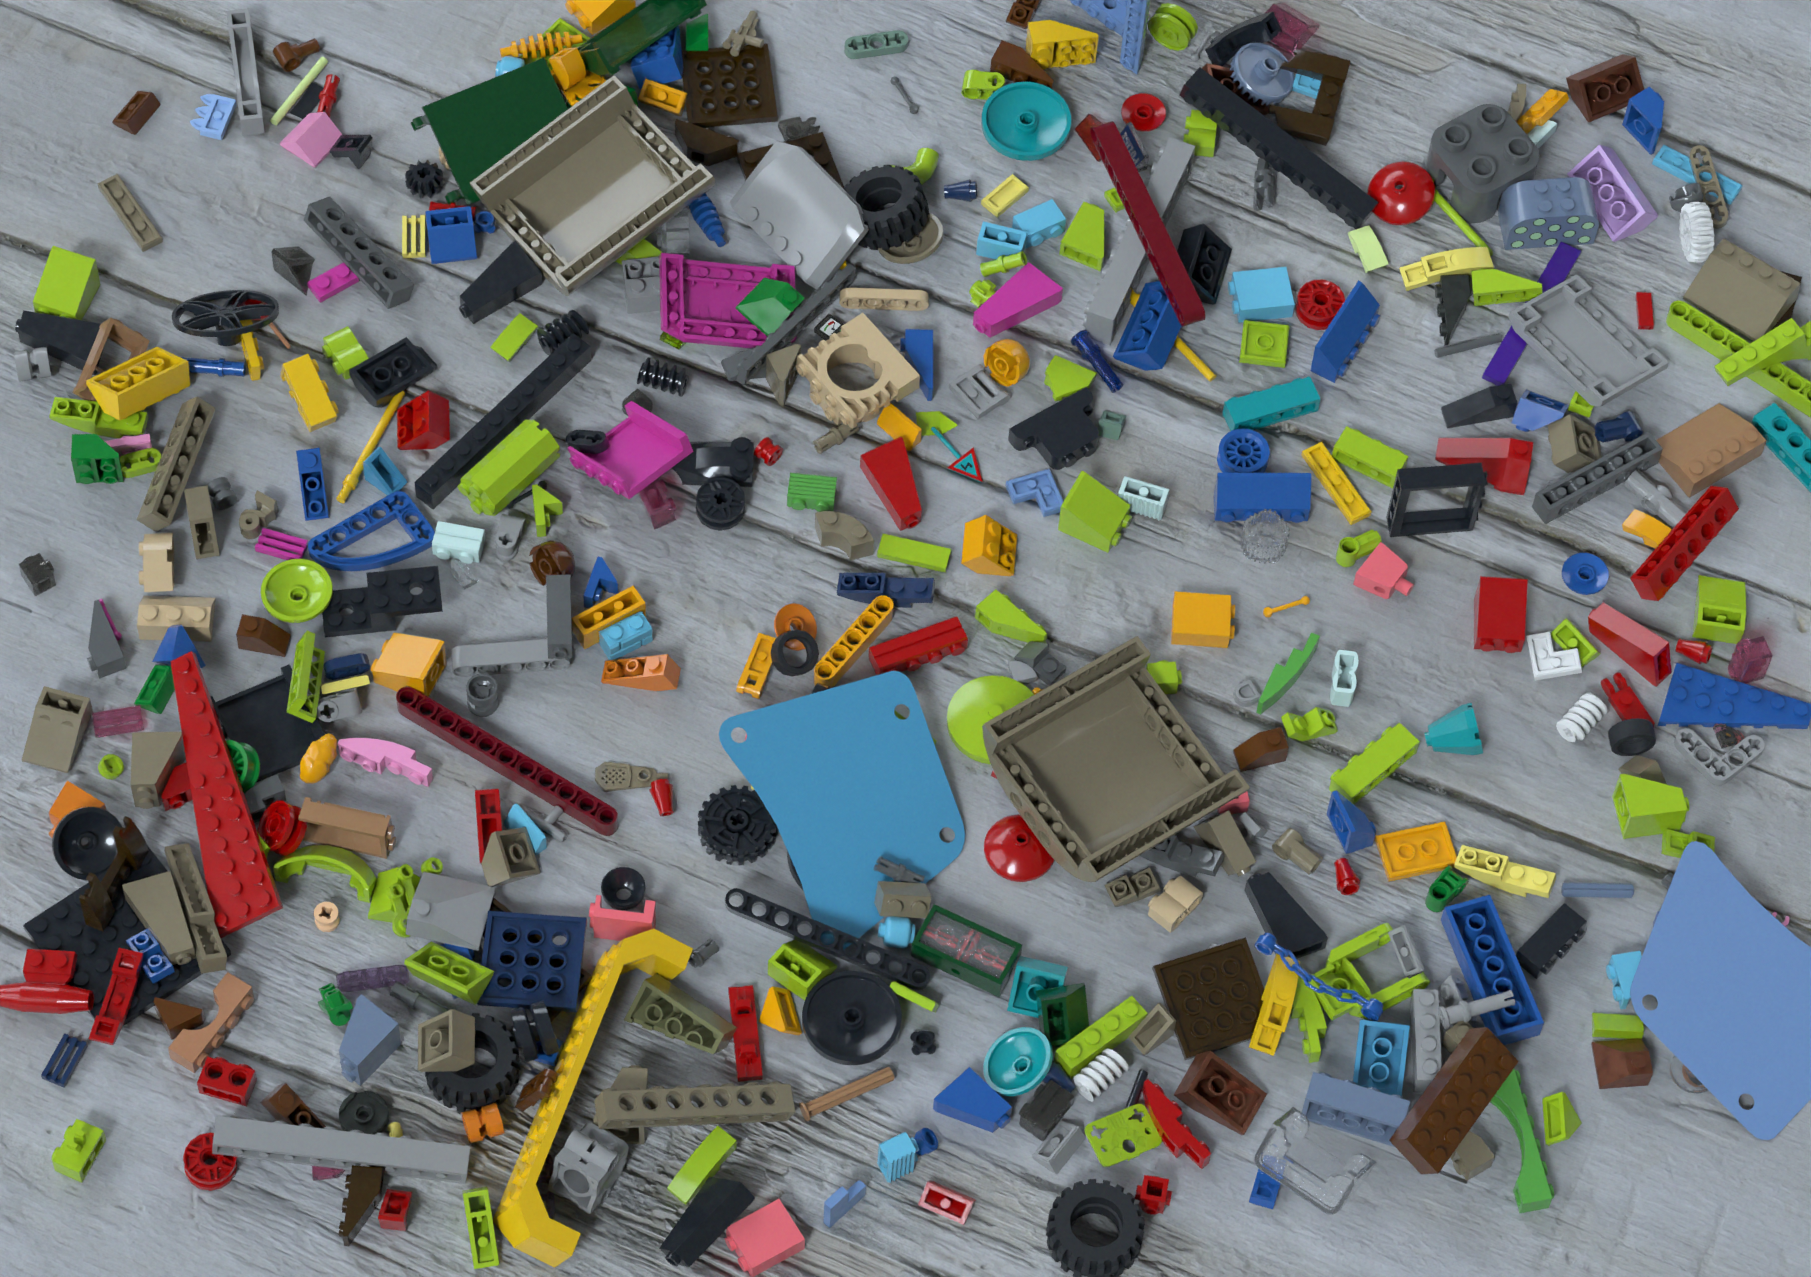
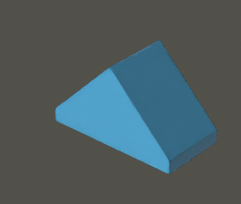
(383, 473)

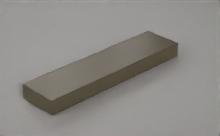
(130, 212)

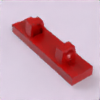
(746, 1034)

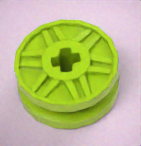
(1172, 26)

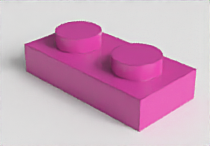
(332, 282)

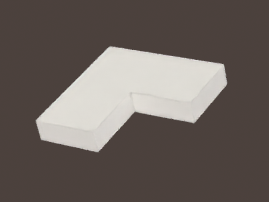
(1549, 663)

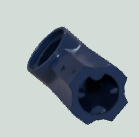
(1624, 426)

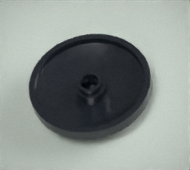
(851, 1017)

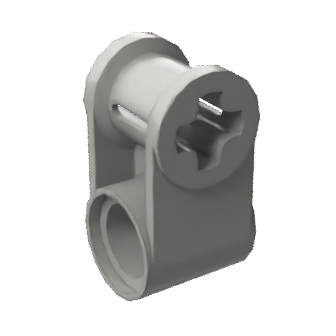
(508, 536)
(341, 705)

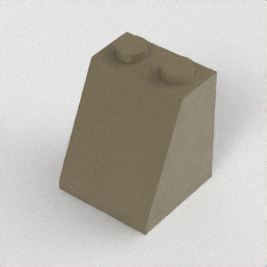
(152, 763)
(630, 1077)

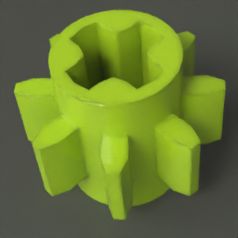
(981, 292)

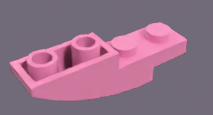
(379, 754)

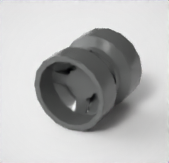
(222, 495)

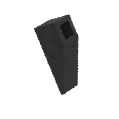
(1453, 297)

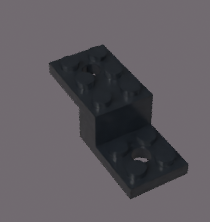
(382, 600)

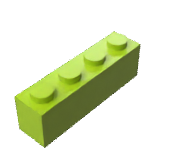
(1375, 763)
(1103, 1034)

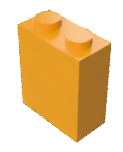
(1202, 619)

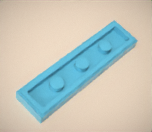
(1679, 166)

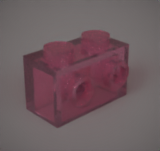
(656, 504)
(1750, 660)

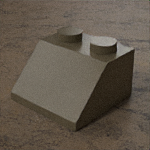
(1573, 444)
(446, 1042)

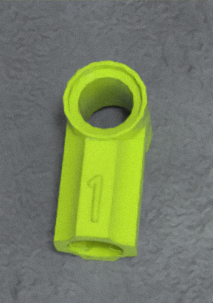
(1357, 547)

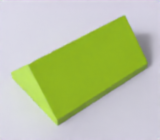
(449, 972)

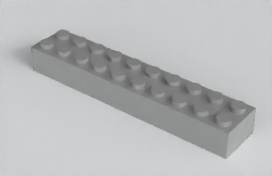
(1130, 258)

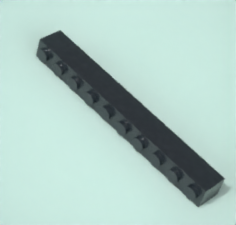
(1278, 148)
(504, 418)

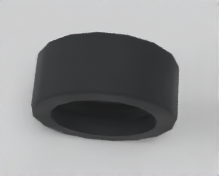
(811, 650)
(1632, 737)

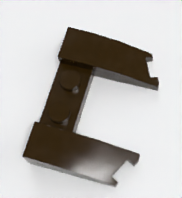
(1332, 74)
(97, 900)

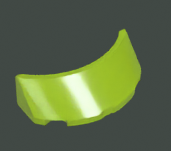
(330, 859)

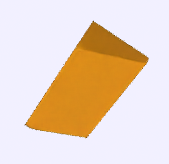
(662, 97)
(899, 425)

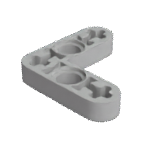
(1720, 763)

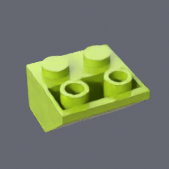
(799, 967)

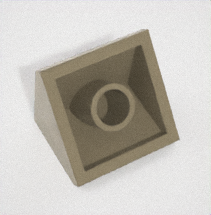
(782, 371)

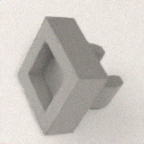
(1252, 825)

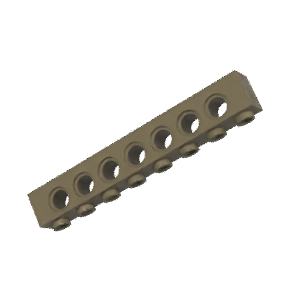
(612, 1115)

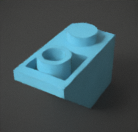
(1622, 971)

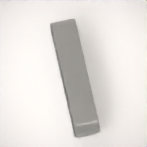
(504, 658)

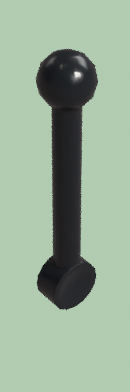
(542, 484)

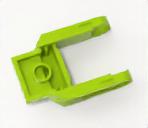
(1342, 975)

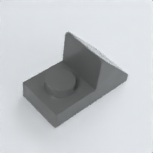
(1045, 665)

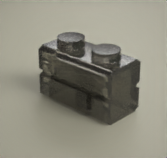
(1045, 1110)

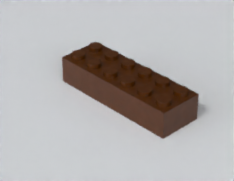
(1453, 1101)

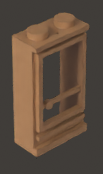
(121, 335)
(348, 828)

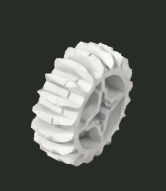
(1696, 231)

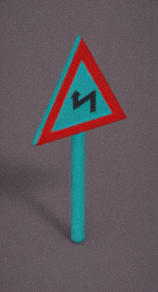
(965, 464)

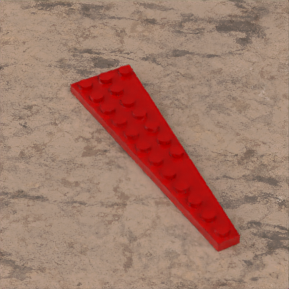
(230, 847)

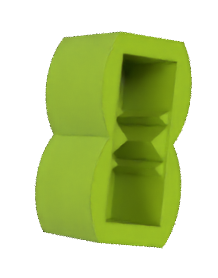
(1201, 133)
(344, 351)

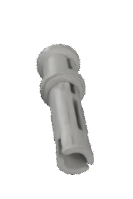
(1464, 1011)

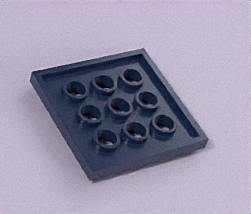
(521, 949)

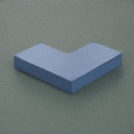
(1039, 486)
(842, 1201)

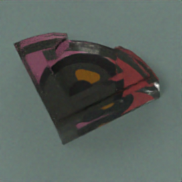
(1727, 736)

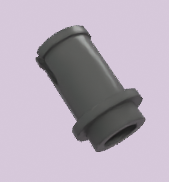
(703, 953)

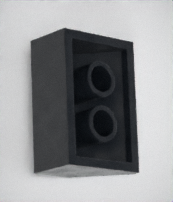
(1205, 260)

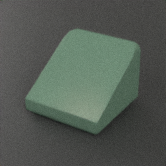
(1111, 425)

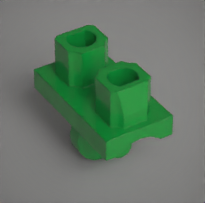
(335, 1005)

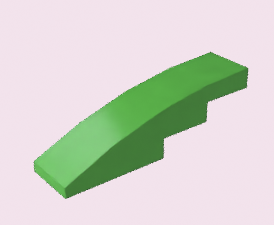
(1283, 677)

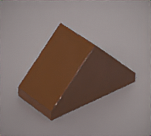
(178, 1016)

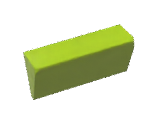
(1570, 637)
(1617, 1026)

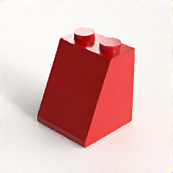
(1500, 614)

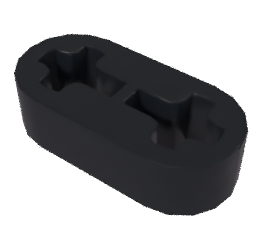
(588, 441)

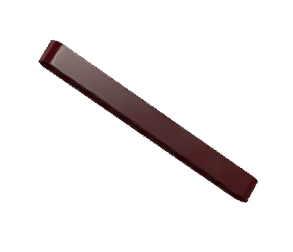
(1147, 224)
(511, 770)

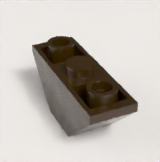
(704, 144)

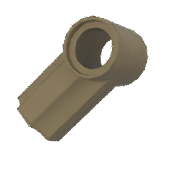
(1292, 847)

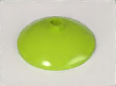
(294, 580)

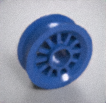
(1241, 442)

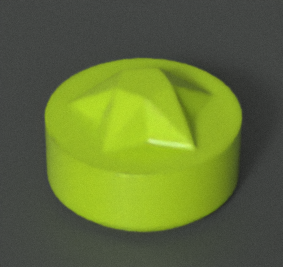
(111, 766)

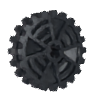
(736, 825)

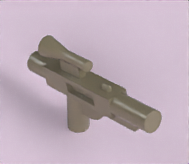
(745, 35)

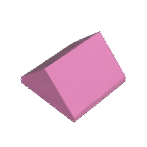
(312, 138)

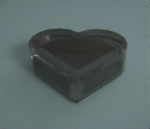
(638, 398)

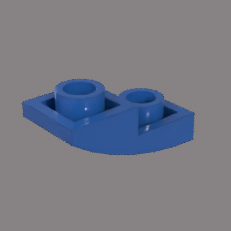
(154, 960)

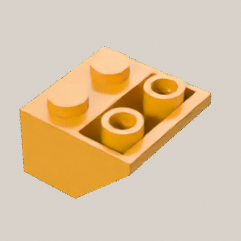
(989, 547)

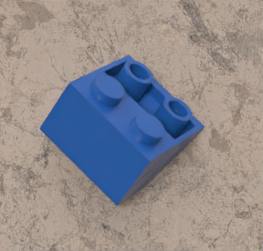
(451, 235)

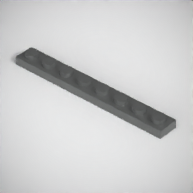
(800, 320)

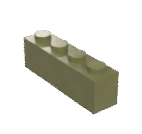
(679, 1016)

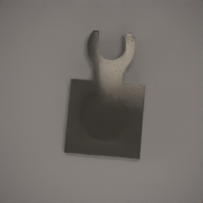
(795, 129)

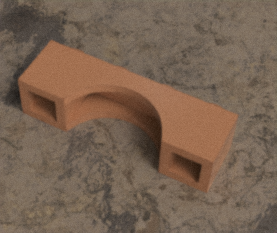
(194, 1046)

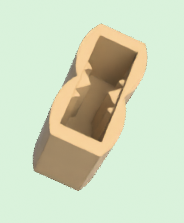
(1175, 903)

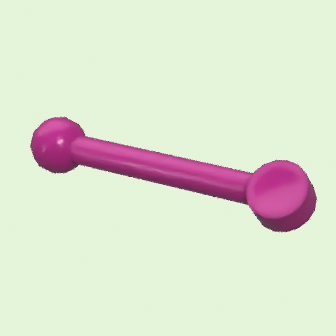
(118, 635)

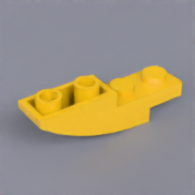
(1276, 1007)

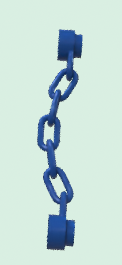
(1371, 1009)

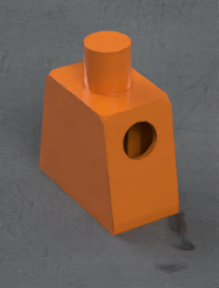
(69, 799)

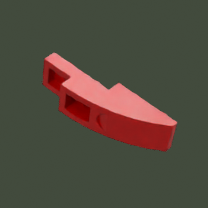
(1167, 1119)

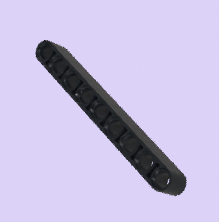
(836, 948)

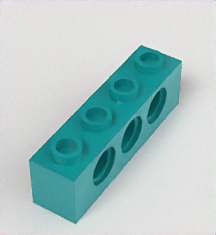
(1781, 441)

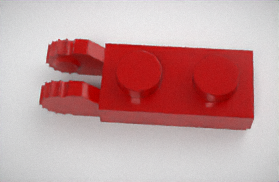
(1624, 701)

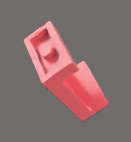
(620, 924)

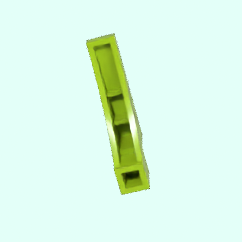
(1777, 346)

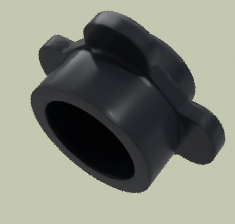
(927, 1037)

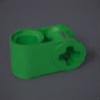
(1446, 886)

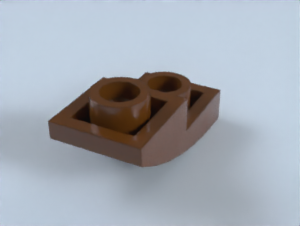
(1022, 12)

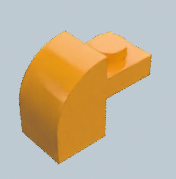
(567, 67)

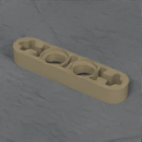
(1710, 186)

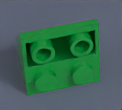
(94, 460)

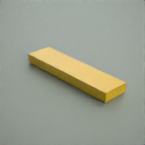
(1336, 483)

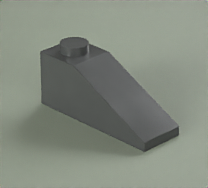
(103, 647)

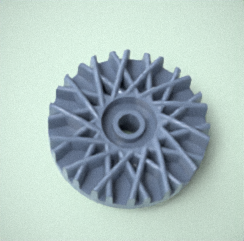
(1260, 73)

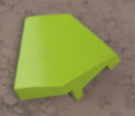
(1067, 377)

